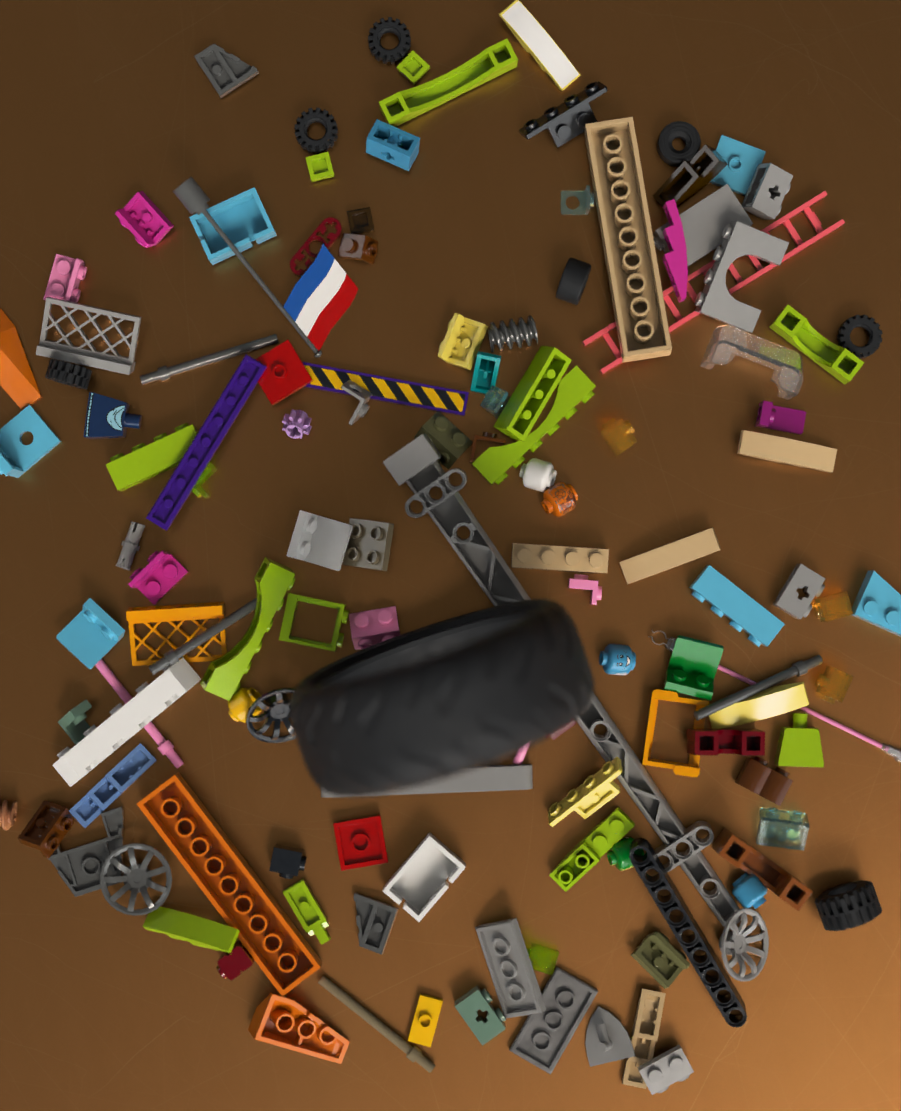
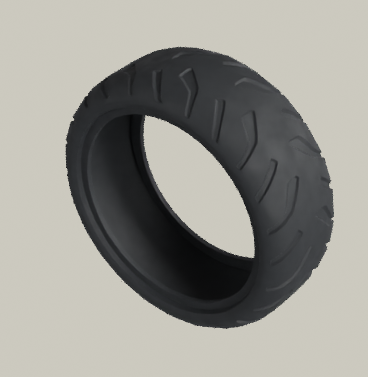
(442, 699)

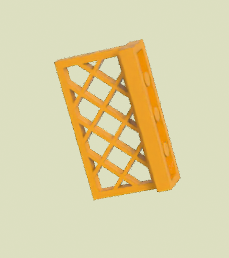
(172, 613)

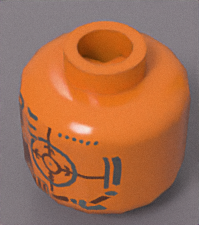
(559, 499)

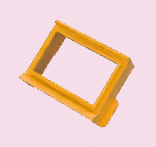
(692, 768)

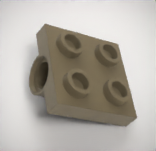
(369, 544)

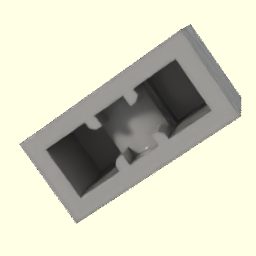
(767, 191)
(799, 578)

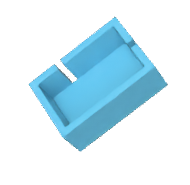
(242, 221)

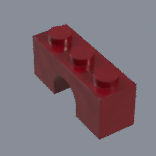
(726, 741)

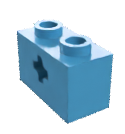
(392, 145)

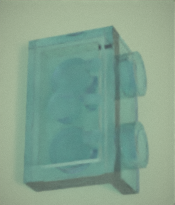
(782, 828)

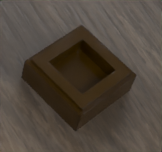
(360, 221)

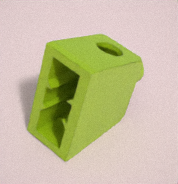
(799, 744)

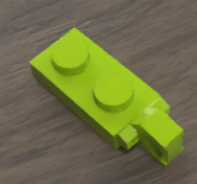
(307, 910)

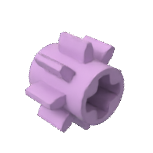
(296, 424)

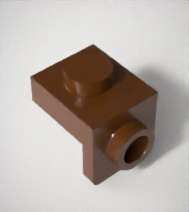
(358, 248)

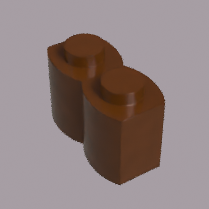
(763, 780)

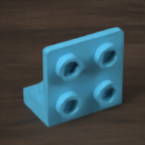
(91, 634)

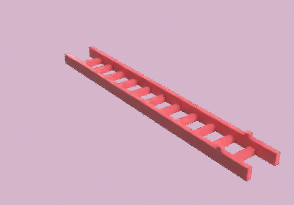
(815, 222)

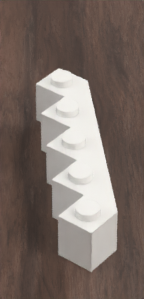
(125, 721)

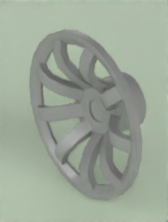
(737, 944)

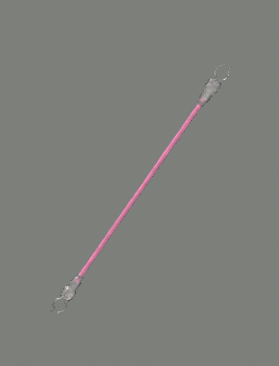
(888, 749)

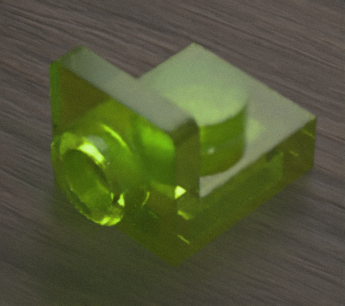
(543, 958)

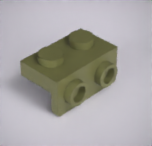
(446, 438)
(660, 958)

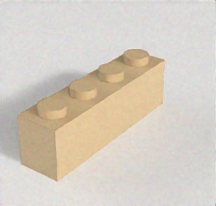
(559, 558)

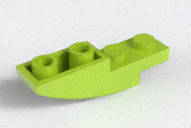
(591, 849)

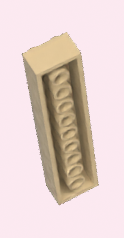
(627, 239)

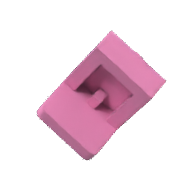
(582, 582)

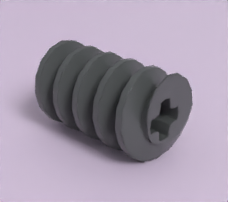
(512, 333)

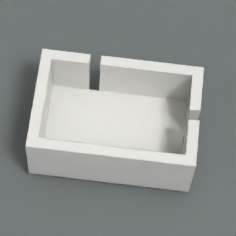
(424, 876)

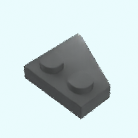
(224, 69)
(374, 922)

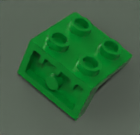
(693, 667)

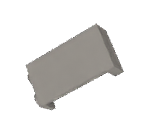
(705, 223)

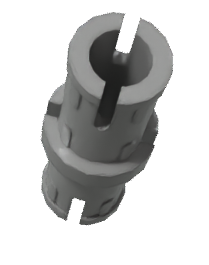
(130, 545)

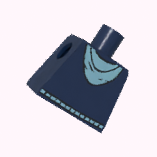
(108, 418)

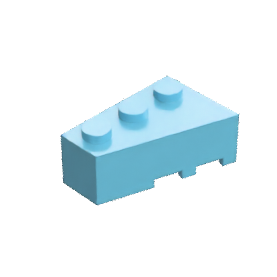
(878, 603)

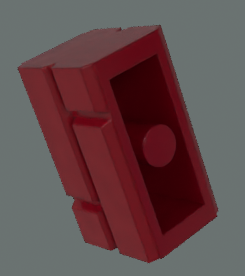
(232, 964)

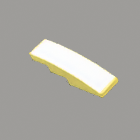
(539, 44)

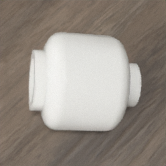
(538, 474)

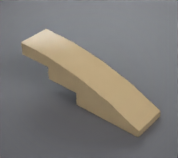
(787, 451)
(670, 555)
(644, 1035)

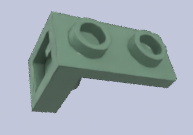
(74, 723)

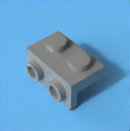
(665, 1070)

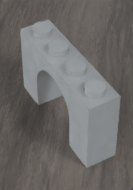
(738, 241)

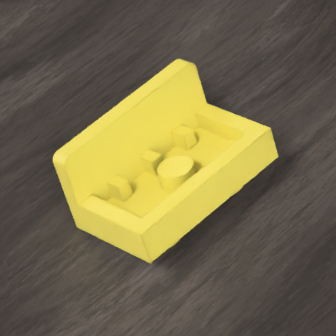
(462, 341)

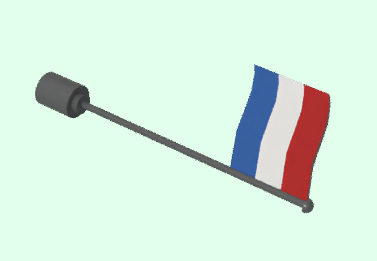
(316, 298)

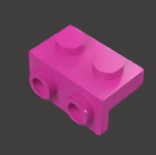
(144, 220)

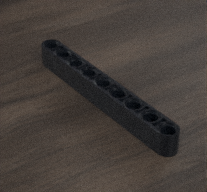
(690, 943)

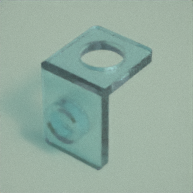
(585, 198)

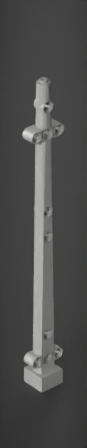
(421, 471)

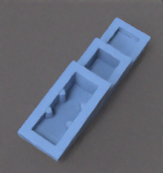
(112, 785)

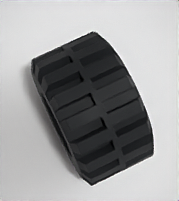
(848, 905)

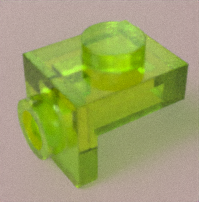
(198, 490)

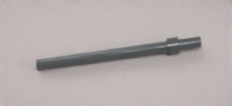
(163, 373)
(172, 657)
(797, 669)

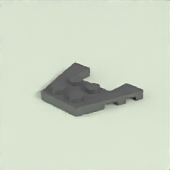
(83, 864)

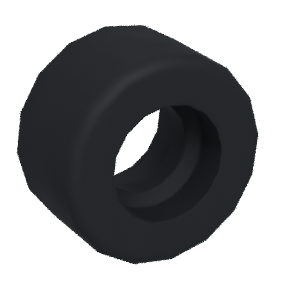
(573, 281)

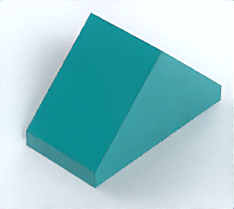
(485, 372)

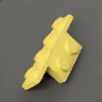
(590, 795)

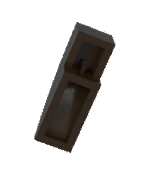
(691, 177)

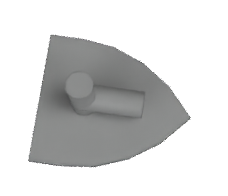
(607, 1039)

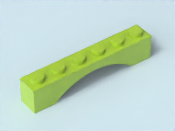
(475, 72)
(570, 392)
(225, 673)

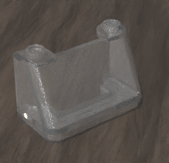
(786, 362)

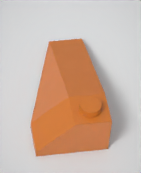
(15, 370)

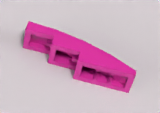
(676, 259)

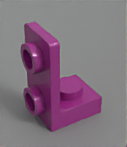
(780, 418)

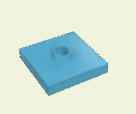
(741, 164)

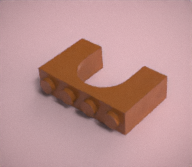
(769, 873)

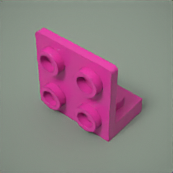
(158, 576)

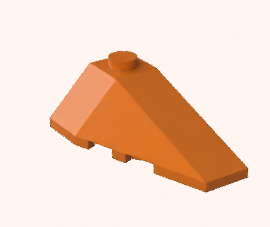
(293, 1027)

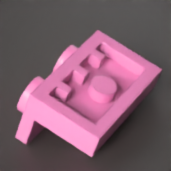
(65, 278)

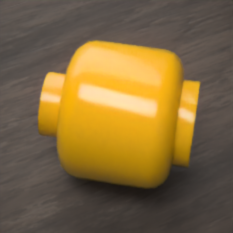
(241, 702)

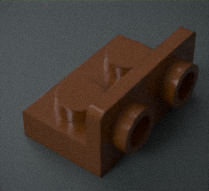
(47, 828)

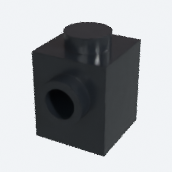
(287, 861)

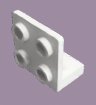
(319, 540)

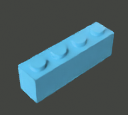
(736, 605)

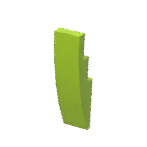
(192, 928)

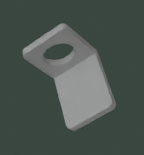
(364, 396)

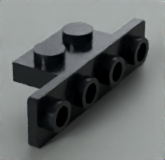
(568, 118)

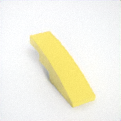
(762, 705)

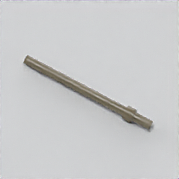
(413, 1053)

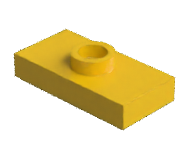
(425, 1020)

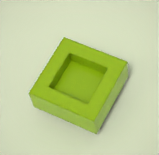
(413, 67)
(319, 166)

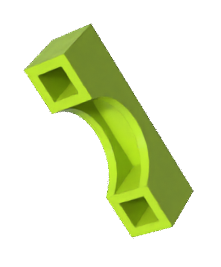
(829, 356)

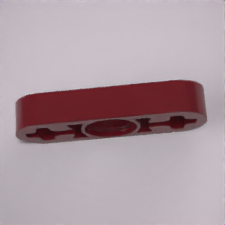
(305, 247)

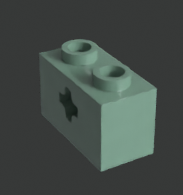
(483, 1028)

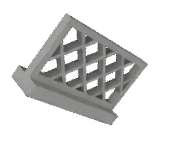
(85, 356)

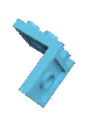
(14, 455)

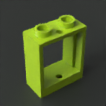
(289, 617)

